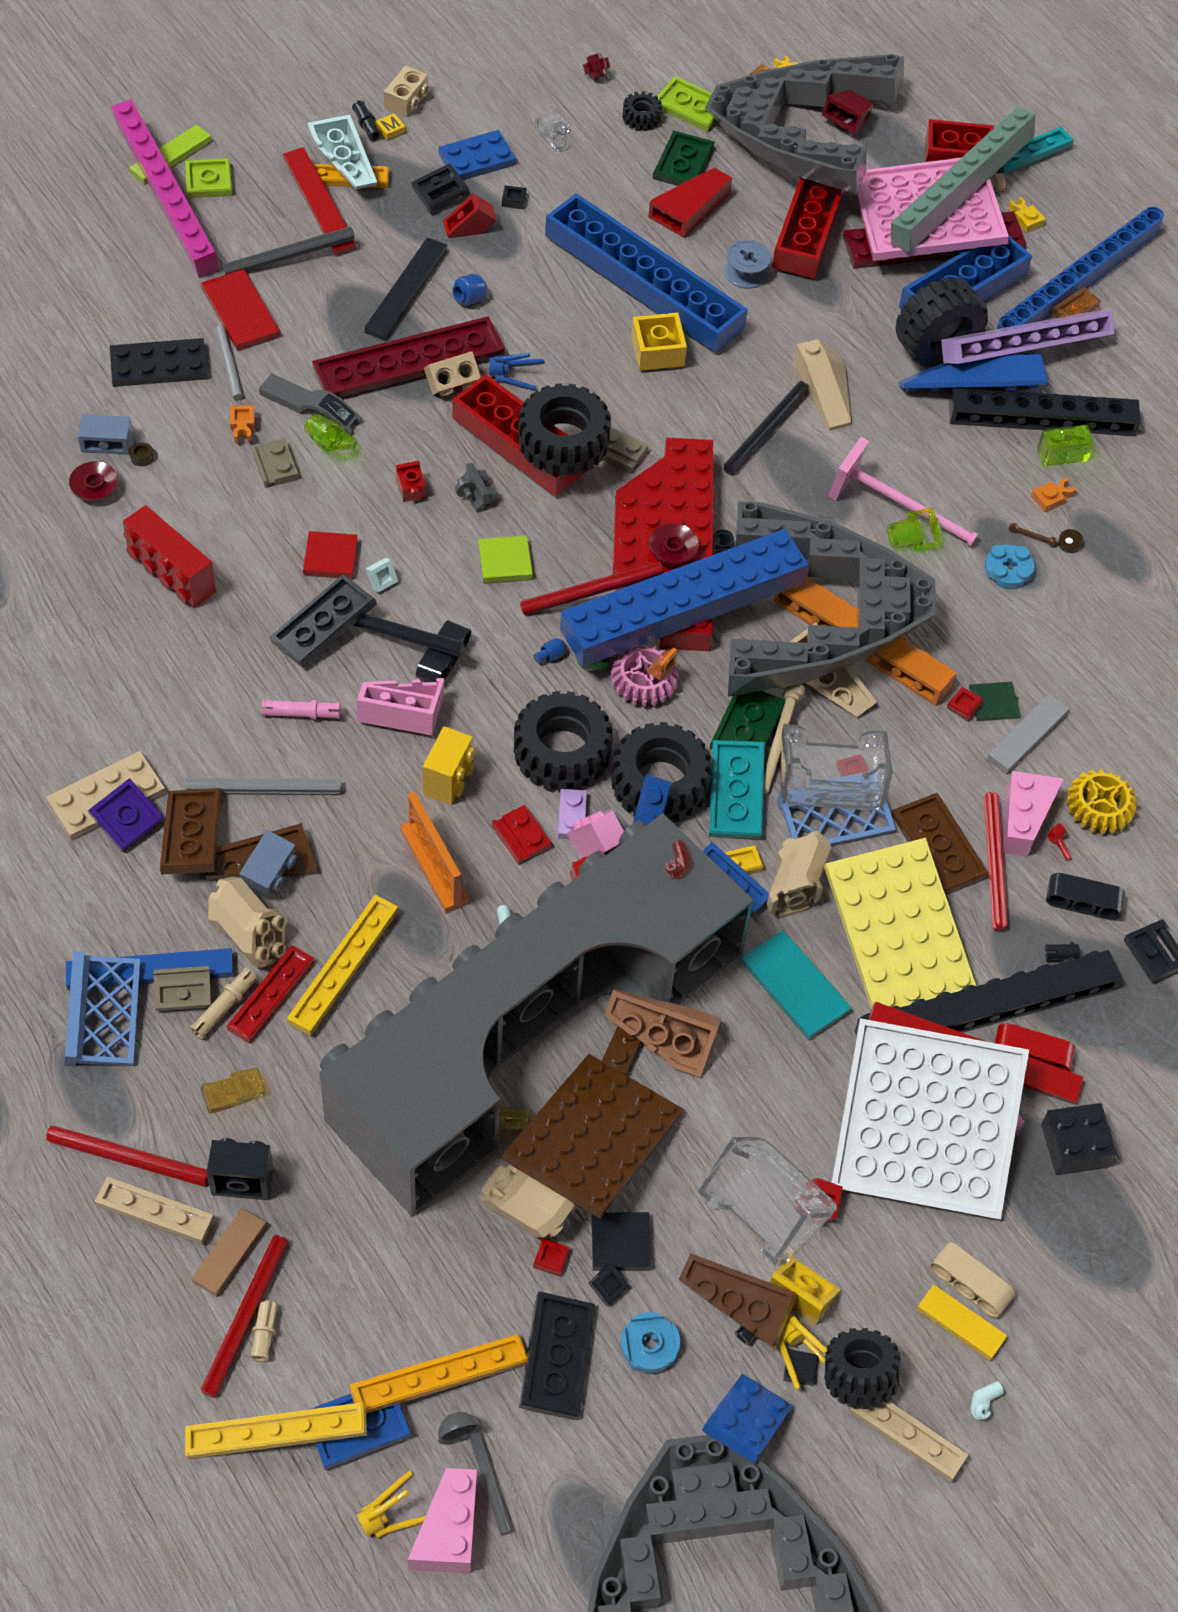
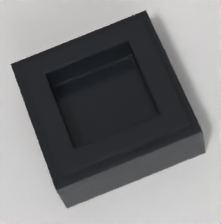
(514, 197)
(608, 1284)
(804, 1366)

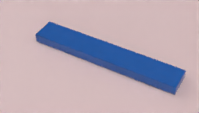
(218, 960)

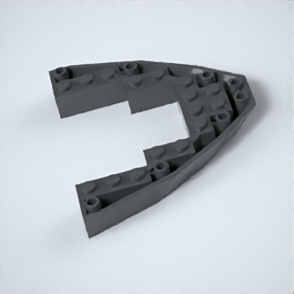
(753, 103)
(890, 601)
(710, 1491)

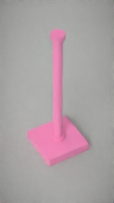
(850, 470)

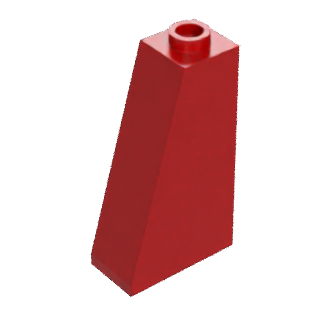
(690, 202)

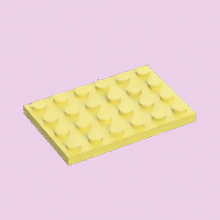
(899, 924)

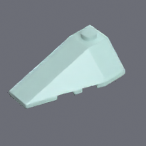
(343, 147)

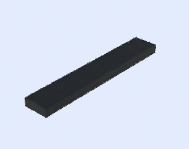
(405, 288)

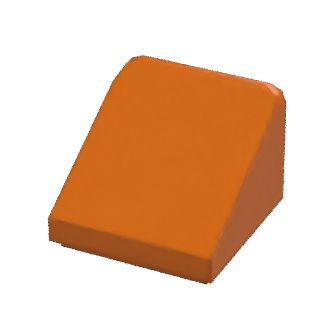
(663, 664)

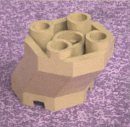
(798, 874)
(247, 922)
(526, 1202)

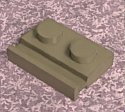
(624, 451)
(275, 462)
(182, 988)

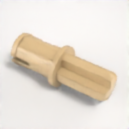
(263, 1331)

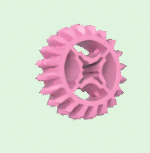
(635, 683)

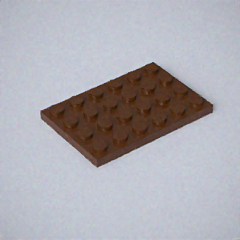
(593, 1135)

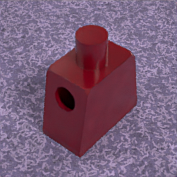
(848, 110)

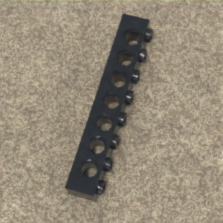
(1043, 411)

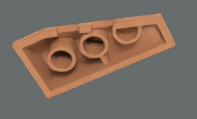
(671, 1030)

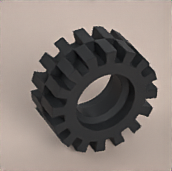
(642, 119)

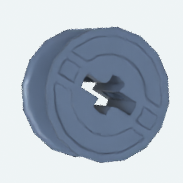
(747, 264)

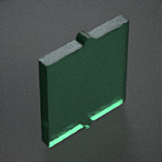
(998, 701)

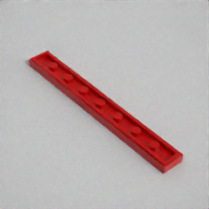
(1038, 1075)

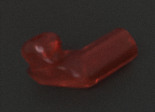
(681, 862)

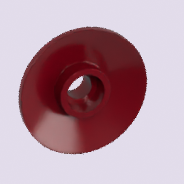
(93, 481)
(677, 537)

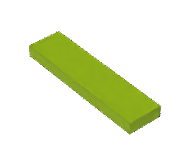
(178, 149)

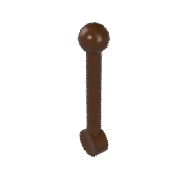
(1014, 528)

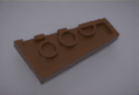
(233, 856)
(745, 1299)

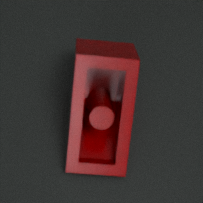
(470, 218)

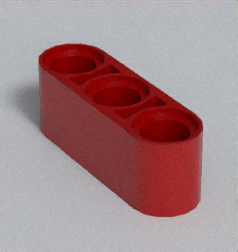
(1040, 1045)

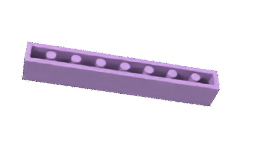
(1027, 337)

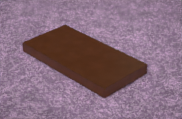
(191, 831)
(951, 851)

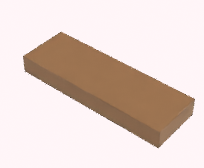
(228, 1252)

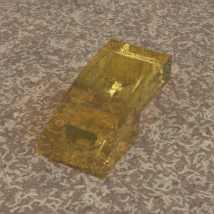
(231, 1092)
(513, 1118)

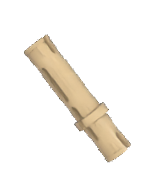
(231, 995)

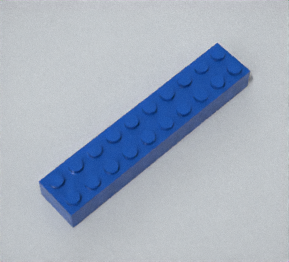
(645, 272)
(683, 597)

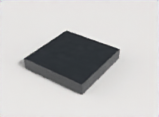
(621, 1241)

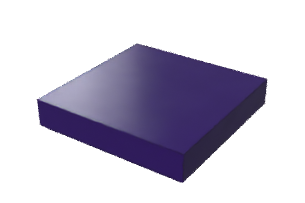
(125, 814)

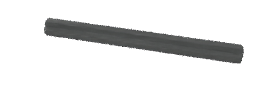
(290, 251)

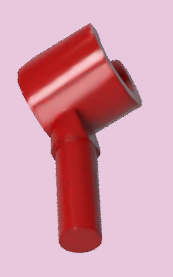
(1056, 835)

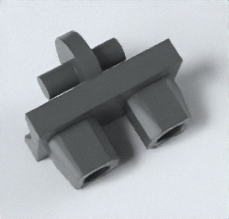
(473, 487)

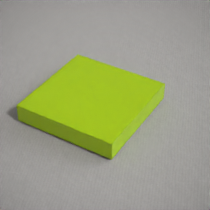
(208, 178)
(505, 559)

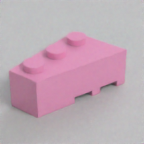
(401, 706)
(1026, 809)
(595, 833)
(448, 1527)

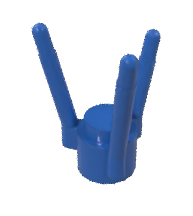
(500, 366)

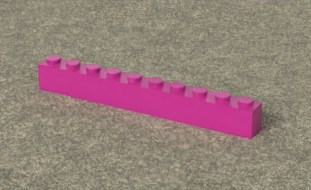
(165, 188)

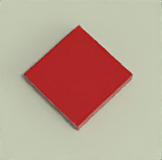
(330, 554)

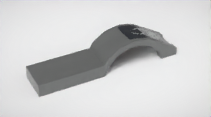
(299, 399)

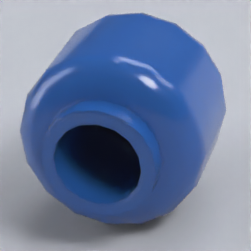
(469, 289)

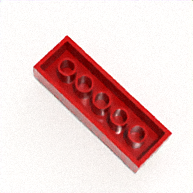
(807, 228)
(494, 417)

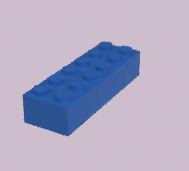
(984, 268)

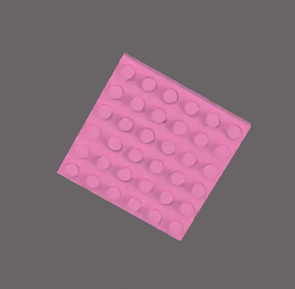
(892, 189)

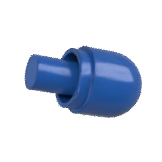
(551, 651)

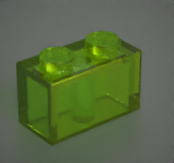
(1065, 445)

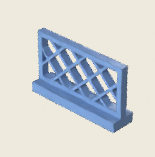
(849, 836)
(77, 1010)

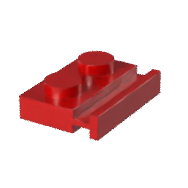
(521, 834)

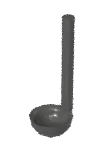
(463, 1426)

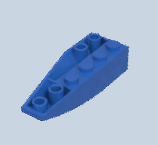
(999, 371)

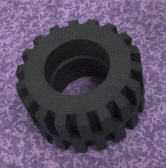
(857, 1385)

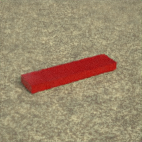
(270, 994)

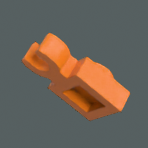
(242, 421)
(1052, 496)

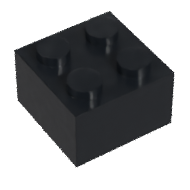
(1078, 1139)
(240, 1169)

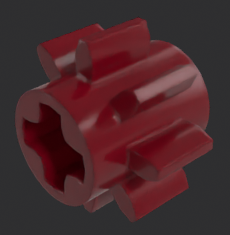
(596, 66)

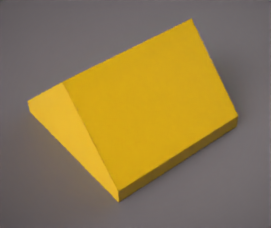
(812, 1289)

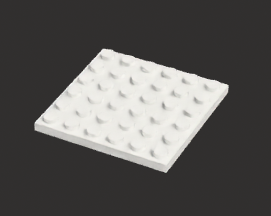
(930, 1118)

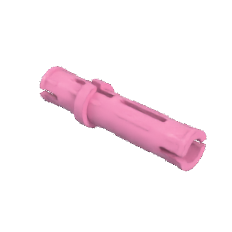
(301, 709)

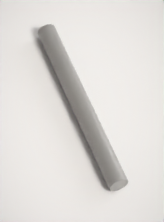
(228, 362)

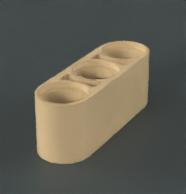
(972, 1279)

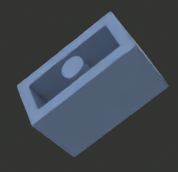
(105, 434)
(268, 864)

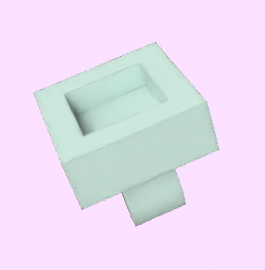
(381, 575)

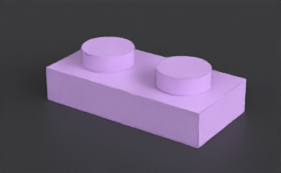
(571, 810)

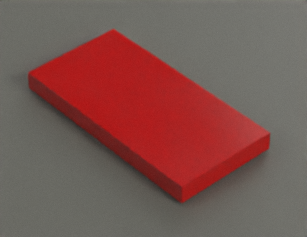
(240, 309)

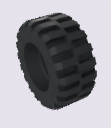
(938, 313)
(564, 406)
(568, 714)
(665, 745)

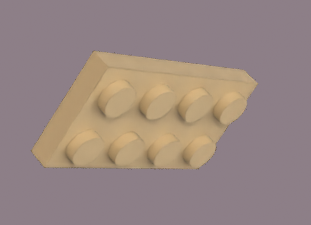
(75, 800)

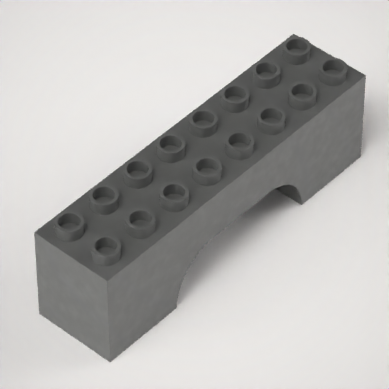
(418, 1086)

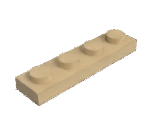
(154, 1210)
(913, 1438)

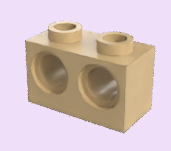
(406, 91)
(450, 368)

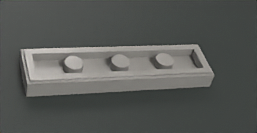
(1028, 733)

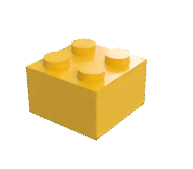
(658, 341)
(448, 765)

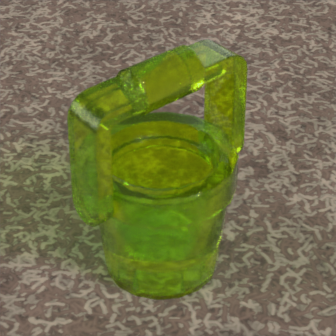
(328, 434)
(909, 532)

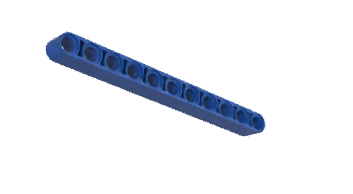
(1086, 269)

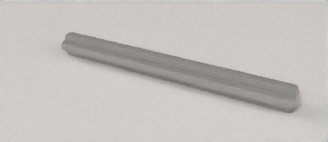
(267, 785)

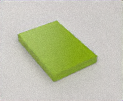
(687, 103)

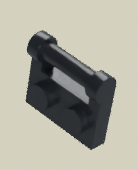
(437, 183)
(1151, 953)

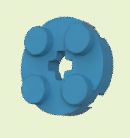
(1009, 554)
(645, 1359)

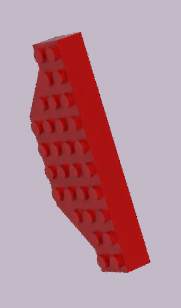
(668, 492)

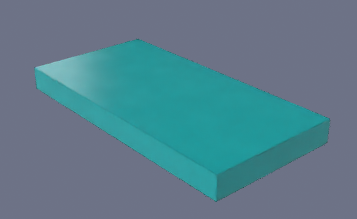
(737, 789)
(795, 985)

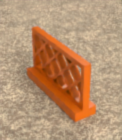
(433, 857)

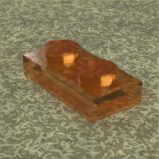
(1078, 303)

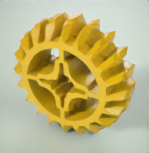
(1101, 793)

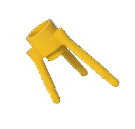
(793, 1334)
(373, 1515)

